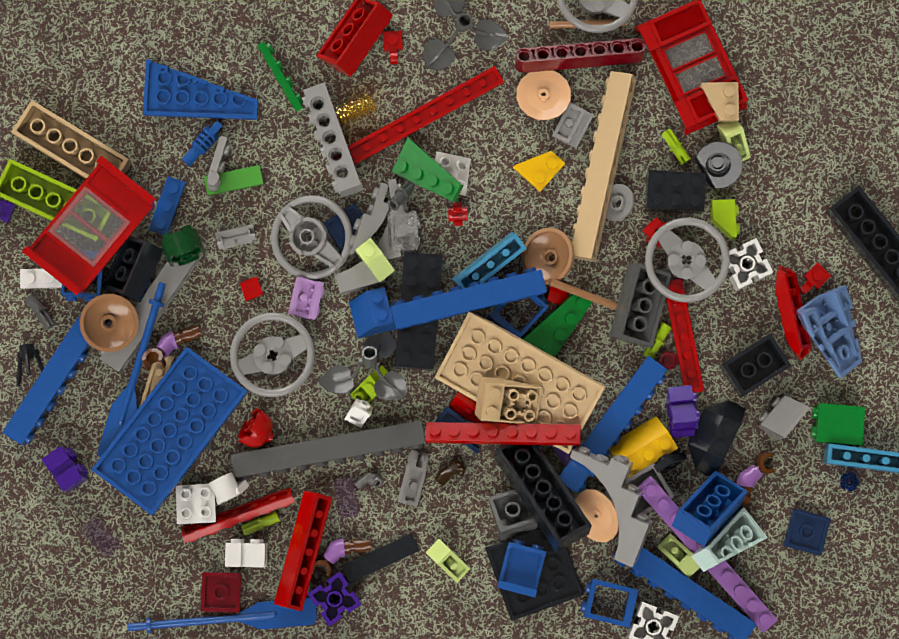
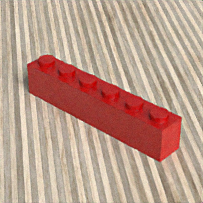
(303, 550)

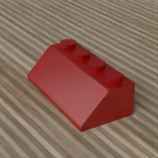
(354, 35)

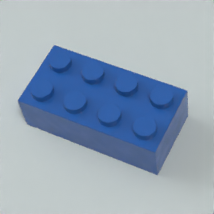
(709, 508)

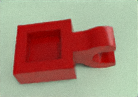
(392, 43)
(815, 278)

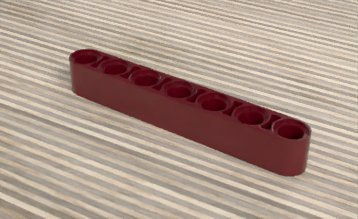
(589, 51)

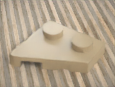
(723, 99)

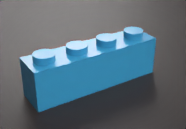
(490, 261)
(861, 458)

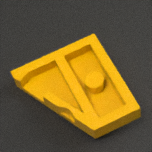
(540, 169)

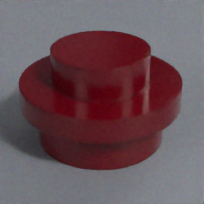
(668, 360)

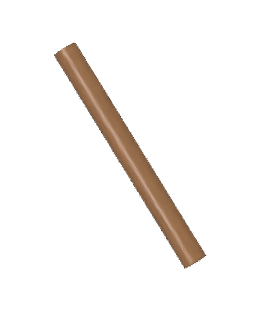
(566, 24)
(582, 293)

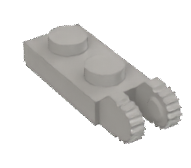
(218, 164)
(413, 479)

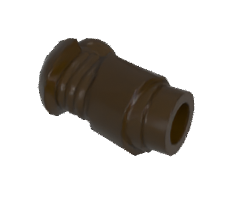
(448, 472)

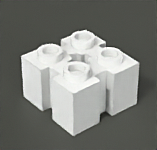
(758, 269)
(246, 554)
(647, 614)

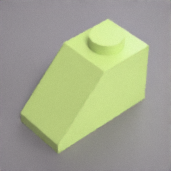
(734, 134)
(374, 260)
(678, 555)
(448, 560)

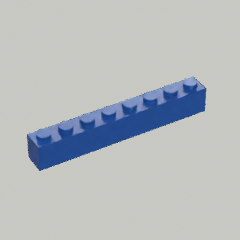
(472, 298)
(48, 386)
(615, 420)
(691, 595)

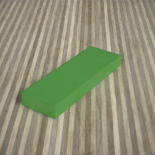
(237, 180)

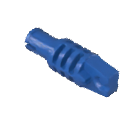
(202, 143)

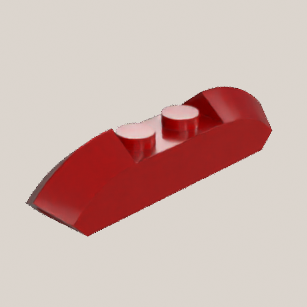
(789, 302)

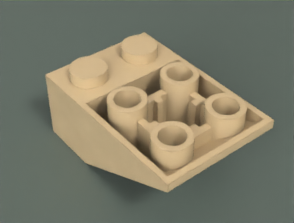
(507, 401)

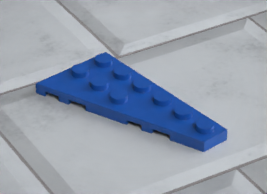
(183, 95)

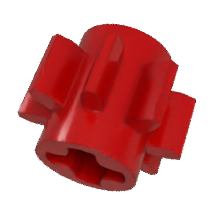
(457, 214)

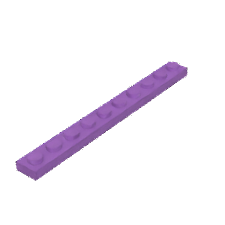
(722, 572)

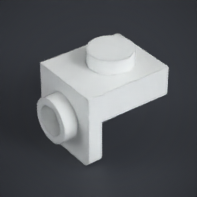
(359, 412)

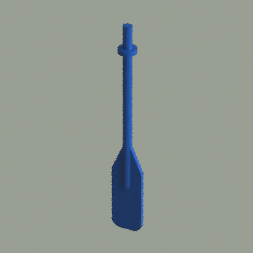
(126, 404)
(261, 616)

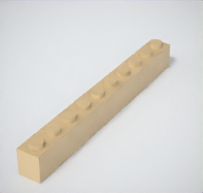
(603, 165)

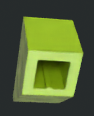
(723, 216)
(365, 390)

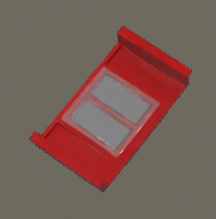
(686, 56)
(91, 227)

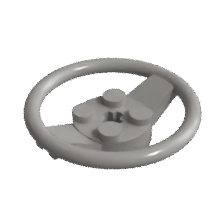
(614, 8)
(319, 244)
(696, 269)
(259, 361)

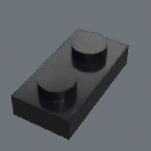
(670, 461)

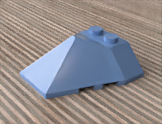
(831, 328)

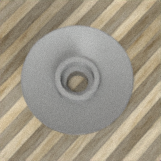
(619, 194)

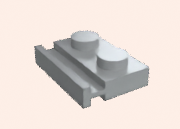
(572, 125)

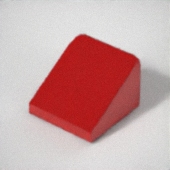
(251, 289)
(556, 295)

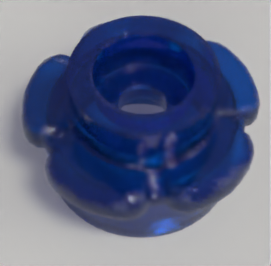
(844, 481)

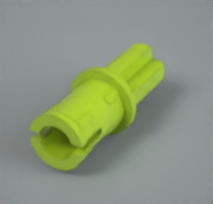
(676, 146)
(661, 334)
(260, 523)

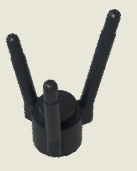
(27, 353)

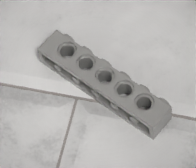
(319, 95)

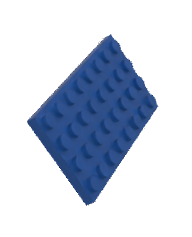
(169, 431)

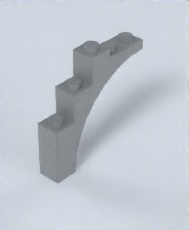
(360, 276)
(613, 475)

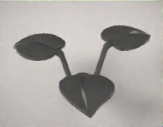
(488, 35)
(388, 388)

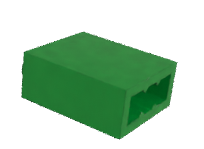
(838, 424)

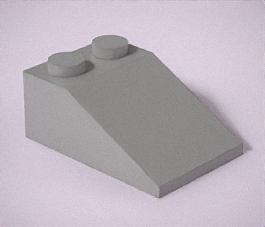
(782, 417)

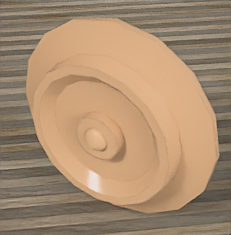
(543, 94)
(600, 513)

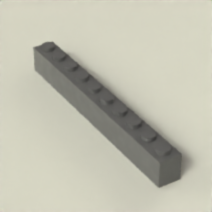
(328, 449)

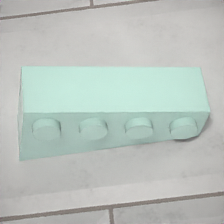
(734, 537)

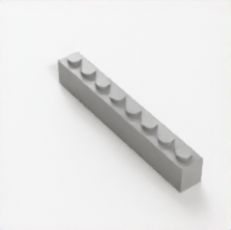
(174, 279)

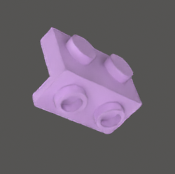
(306, 298)

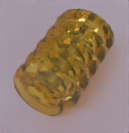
(355, 108)

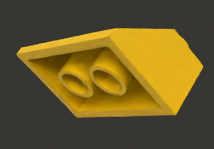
(644, 445)

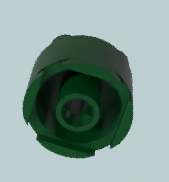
(182, 246)

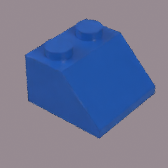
(371, 313)

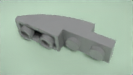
(371, 221)

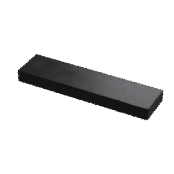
(380, 558)

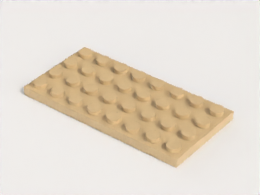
(493, 352)

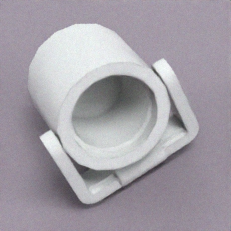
(227, 488)

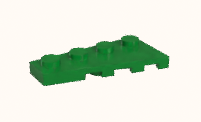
(277, 68)
(424, 171)
(558, 325)

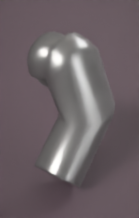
(370, 479)

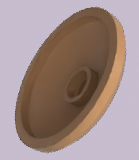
(542, 247)
(123, 325)

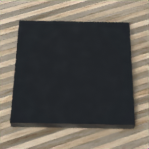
(556, 583)

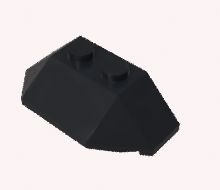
(715, 435)

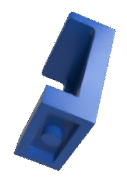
(521, 568)

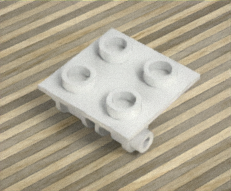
(456, 166)
(195, 504)

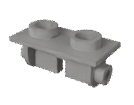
(235, 236)

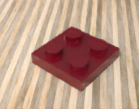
(221, 592)

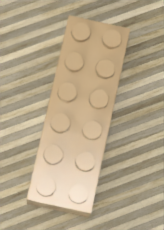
(64, 141)

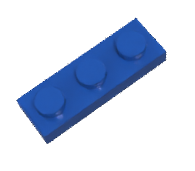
(167, 206)

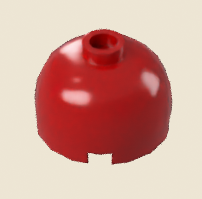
(257, 429)

